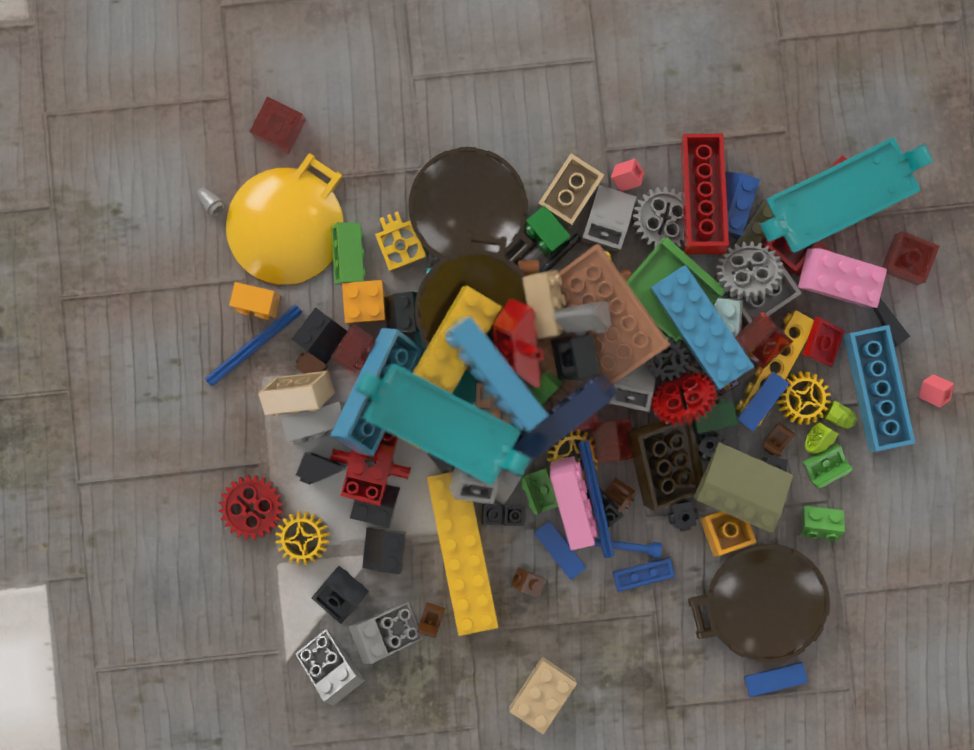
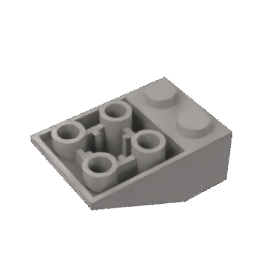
(609, 219)
(635, 389)
(469, 488)
(385, 633)
(329, 668)

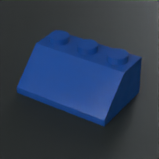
(740, 197)

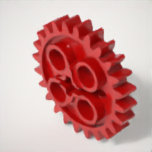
(698, 393)
(240, 521)

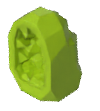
(840, 415)
(819, 438)

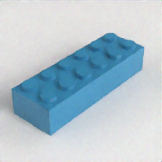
(701, 327)
(495, 373)
(879, 388)
(351, 426)

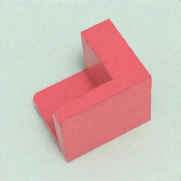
(628, 175)
(936, 390)

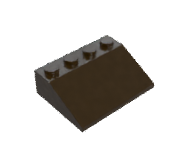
(665, 463)

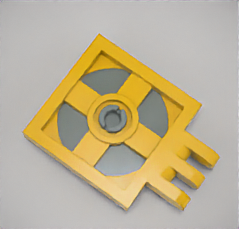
(399, 243)

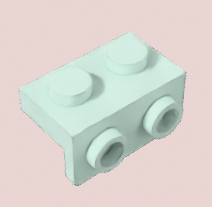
(730, 312)

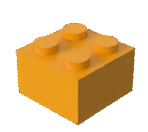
(255, 300)
(364, 302)
(726, 533)

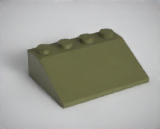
(744, 487)

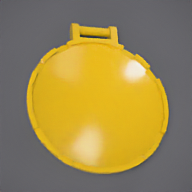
(284, 223)

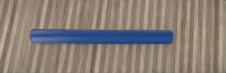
(253, 345)
(596, 499)

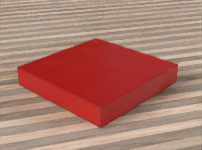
(823, 342)

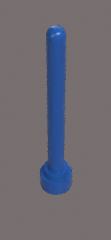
(653, 550)

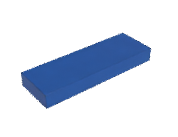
(762, 401)
(559, 550)
(643, 574)
(775, 679)

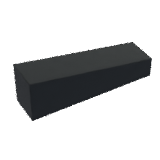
(886, 318)

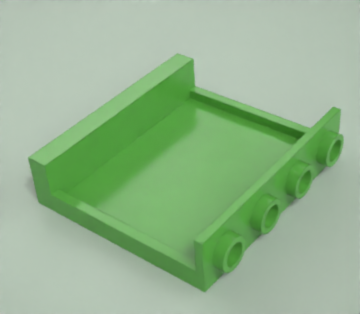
(658, 265)

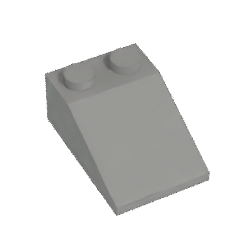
(584, 317)

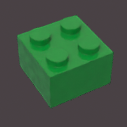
(546, 231)

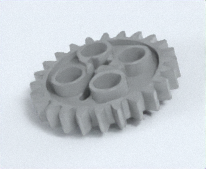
(646, 212)
(750, 271)

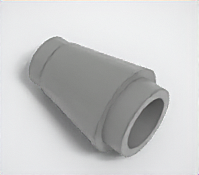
(211, 202)

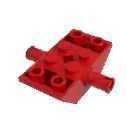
(516, 341)
(368, 483)

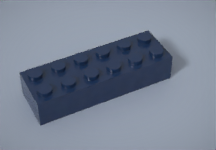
(566, 417)

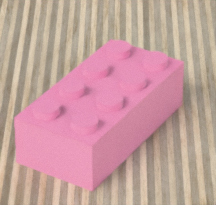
(842, 278)
(573, 502)

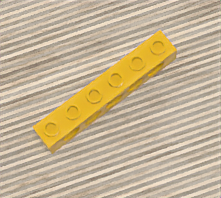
(802, 325)

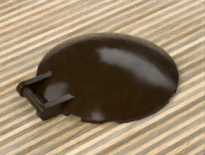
(468, 193)
(479, 269)
(765, 603)

